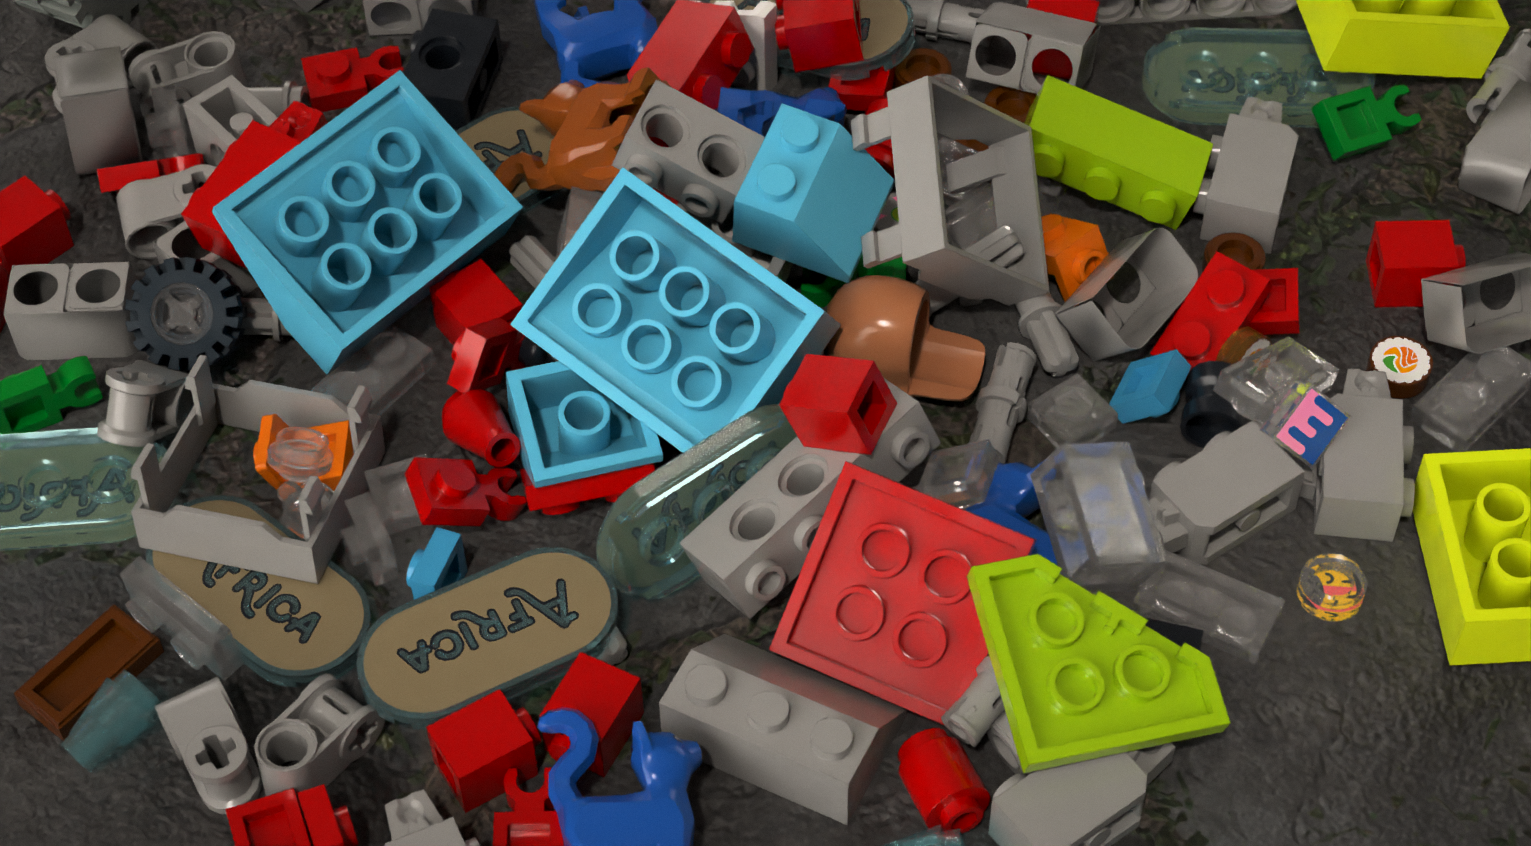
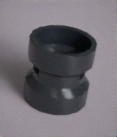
(1215, 411)

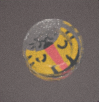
(1331, 587)

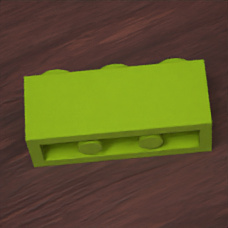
(1116, 153)

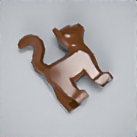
(586, 132)

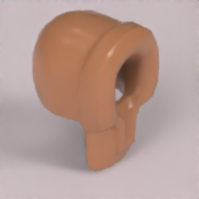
(889, 324)

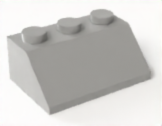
(780, 725)

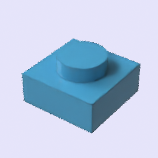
(1150, 386)
(438, 564)

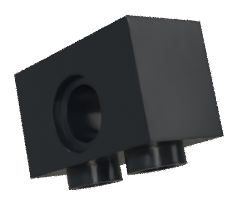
(455, 63)

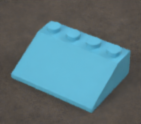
(365, 220)
(670, 317)

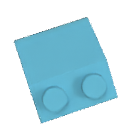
(810, 195)
(572, 427)

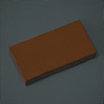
(72, 678)

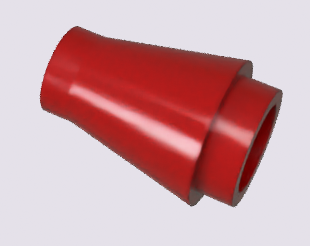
(479, 426)

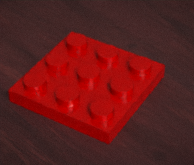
(891, 594)

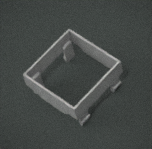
(920, 238)
(241, 540)

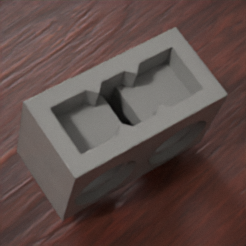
(695, 140)

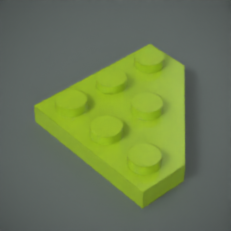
(1085, 670)

